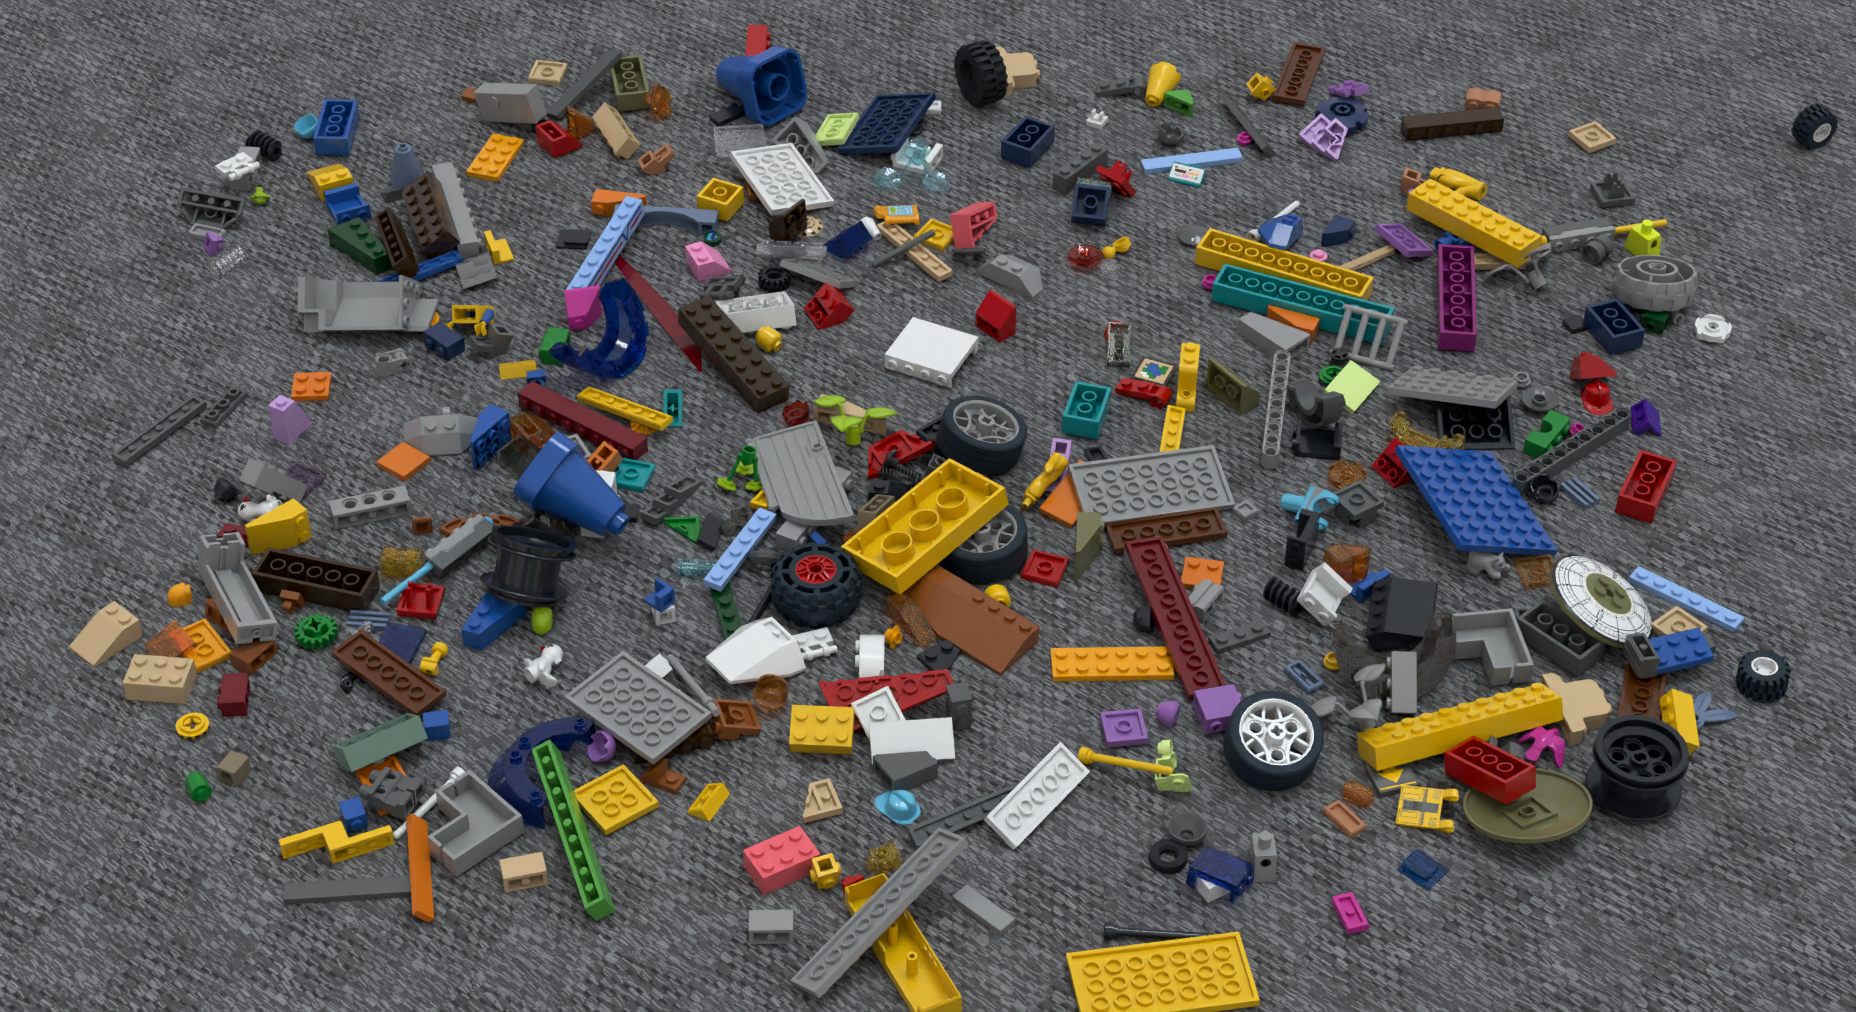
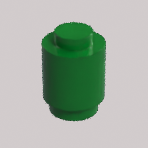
(198, 787)

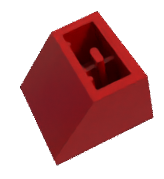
(556, 139)
(828, 307)
(996, 317)
(1391, 467)

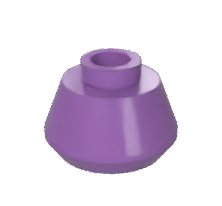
(1168, 713)

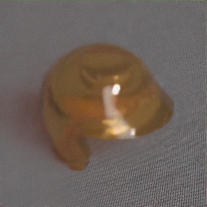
(771, 692)

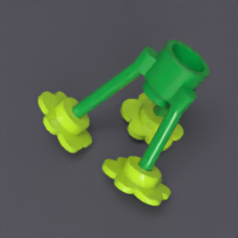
(745, 464)

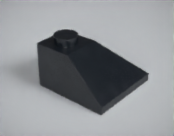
(888, 488)

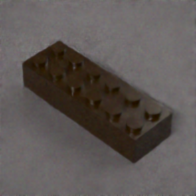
(430, 216)
(317, 579)

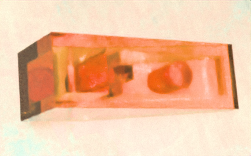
(910, 619)

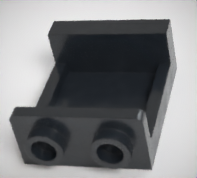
(1317, 442)
(1300, 547)

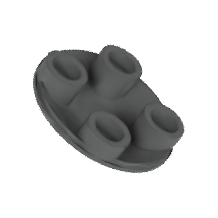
(1192, 234)

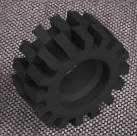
(767, 283)

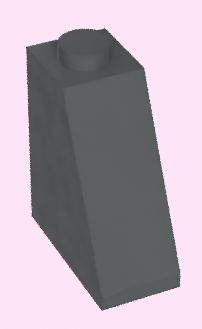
(905, 769)

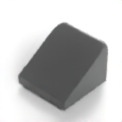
(392, 194)

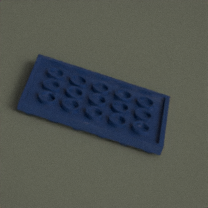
(887, 123)

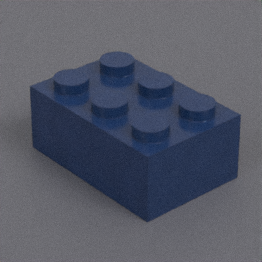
(1027, 141)
(1614, 326)

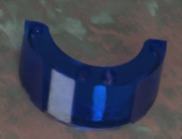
(623, 338)
(509, 773)

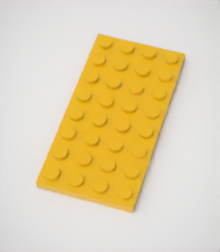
(1165, 976)

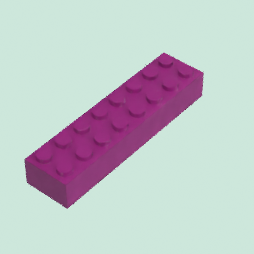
(1456, 298)

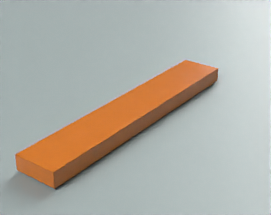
(420, 868)

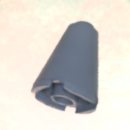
(404, 166)

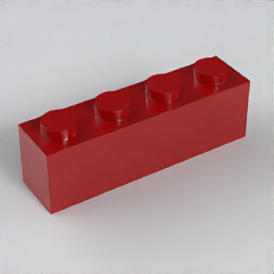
(757, 39)

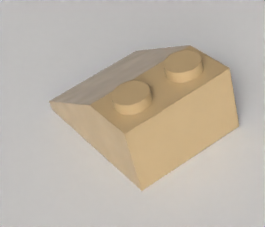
(106, 634)

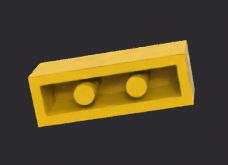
(1679, 712)

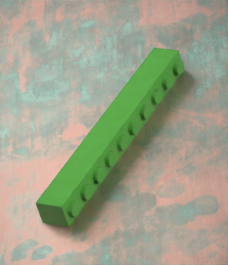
(573, 830)

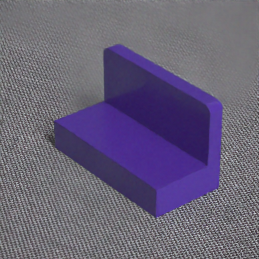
(1645, 417)

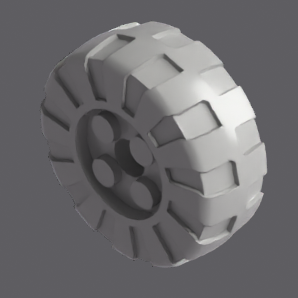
(1655, 283)

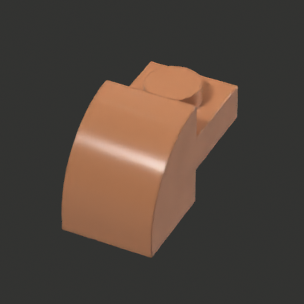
(654, 163)
(1411, 179)

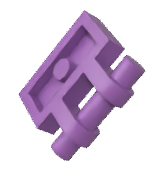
(1348, 89)

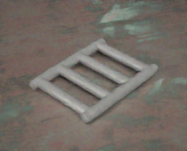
(1384, 318)

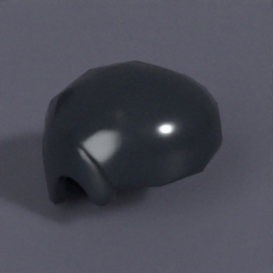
(1544, 489)

